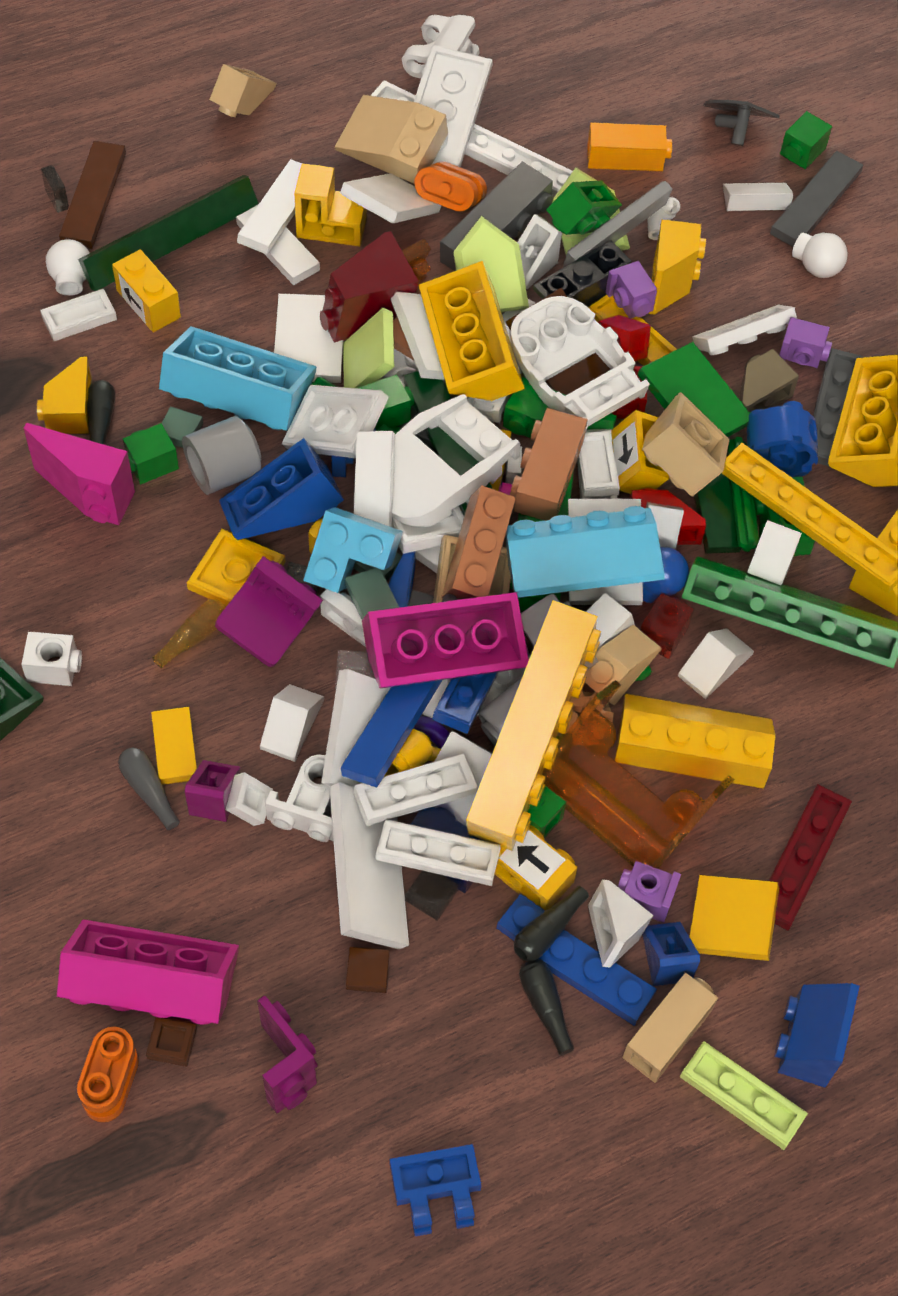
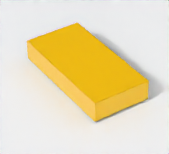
(174, 745)

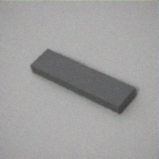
(817, 198)
(831, 399)

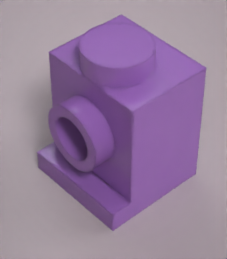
(632, 289)
(805, 343)
(654, 900)

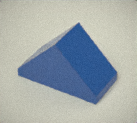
(669, 953)

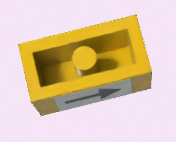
(146, 290)
(632, 466)
(536, 869)

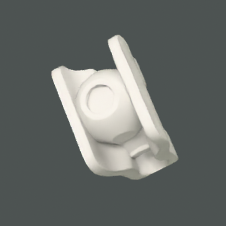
(452, 34)

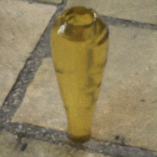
(192, 631)

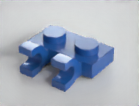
(436, 1176)

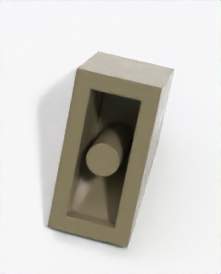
(767, 381)

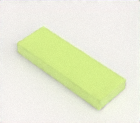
(743, 1095)

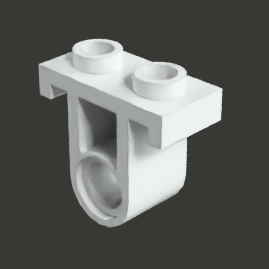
(307, 805)

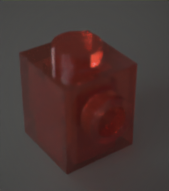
(667, 623)

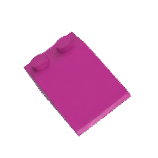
(83, 471)

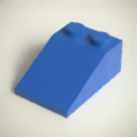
(282, 494)

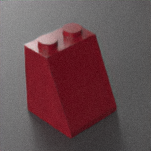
(366, 286)

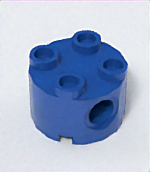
(784, 437)

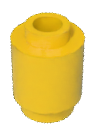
(414, 753)

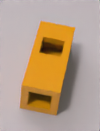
(628, 147)

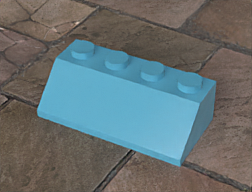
(235, 377)
(584, 552)

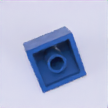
(816, 1031)

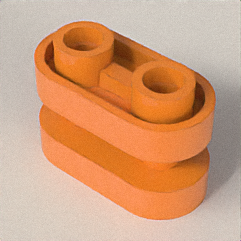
(450, 186)
(108, 1074)

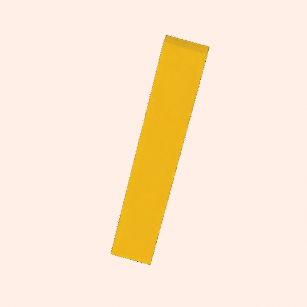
(813, 516)

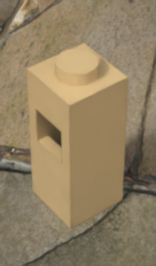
(670, 1026)

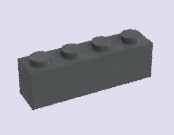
(506, 207)

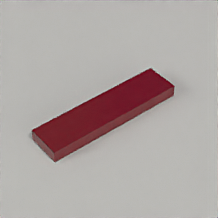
(806, 851)

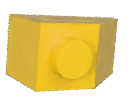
(66, 399)

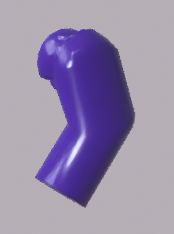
(434, 730)

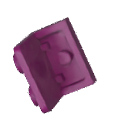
(268, 612)
(293, 1076)

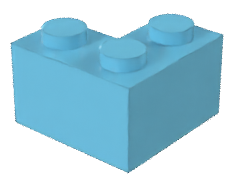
(349, 539)

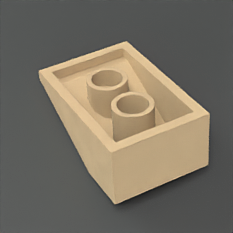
(394, 135)

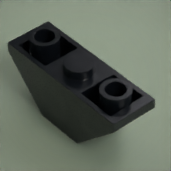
(585, 277)

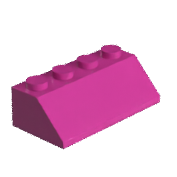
(445, 640)
(147, 971)

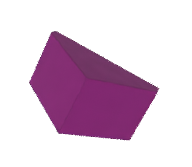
(210, 789)

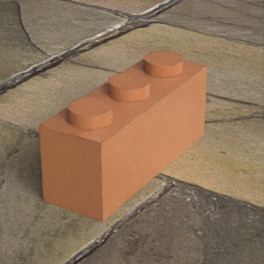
(548, 464)
(479, 544)

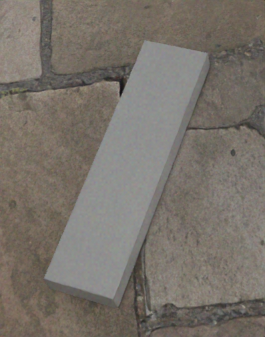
(622, 222)

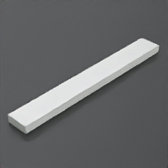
(492, 148)

